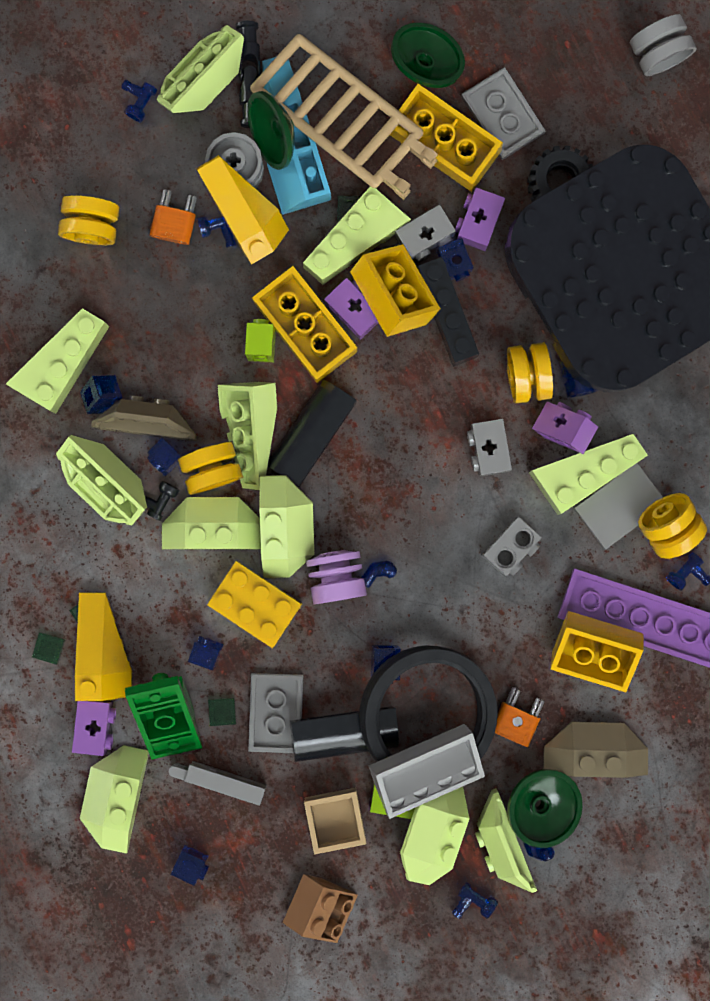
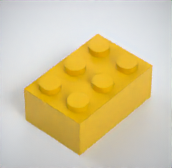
(395, 290)
(254, 604)
(597, 651)

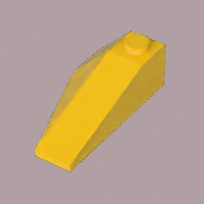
(247, 212)
(101, 661)

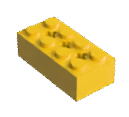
(463, 134)
(307, 308)

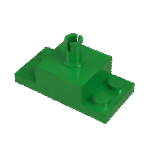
(164, 715)

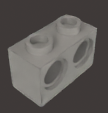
(507, 542)

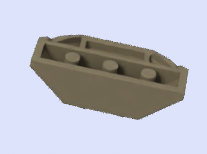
(145, 418)
(597, 751)

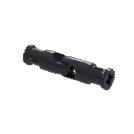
(249, 74)

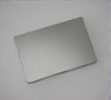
(503, 112)
(618, 505)
(272, 704)

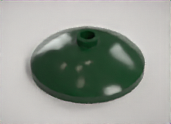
(427, 55)
(271, 129)
(554, 817)

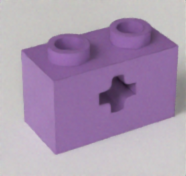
(489, 207)
(339, 303)
(565, 427)
(85, 739)

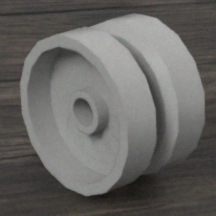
(663, 45)
(240, 150)

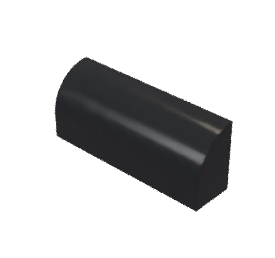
(311, 432)
(338, 734)

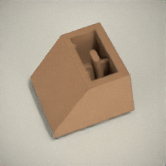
(319, 909)

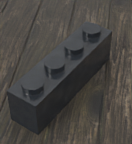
(450, 318)

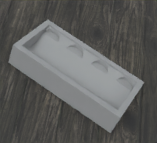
(427, 770)

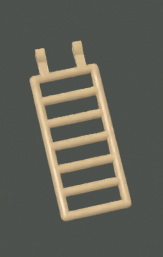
(337, 71)

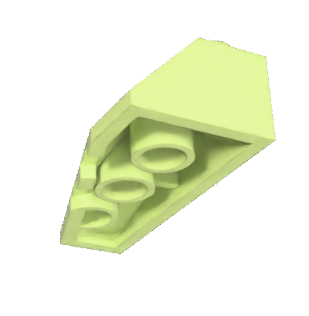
(251, 421)

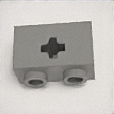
(434, 222)
(499, 459)

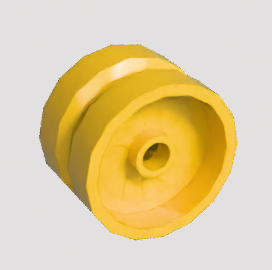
(88, 220)
(529, 372)
(209, 464)
(672, 525)

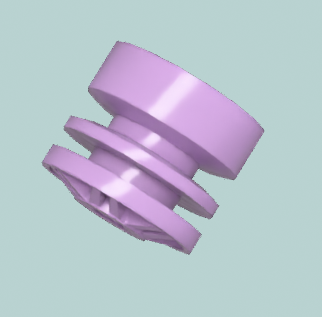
(336, 577)

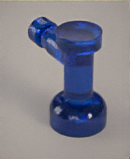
(144, 94)
(207, 225)
(692, 566)
(468, 896)

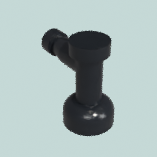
(157, 507)

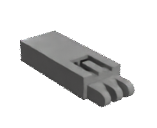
(219, 781)

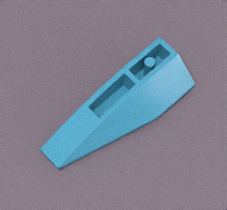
(304, 179)

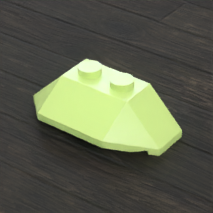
(203, 72)
(102, 480)
(212, 525)
(284, 526)
(114, 797)
(435, 837)
(502, 845)

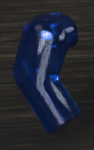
(379, 569)
(541, 854)

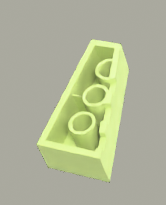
(362, 229)
(59, 363)
(580, 475)

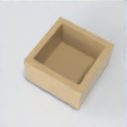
(335, 821)

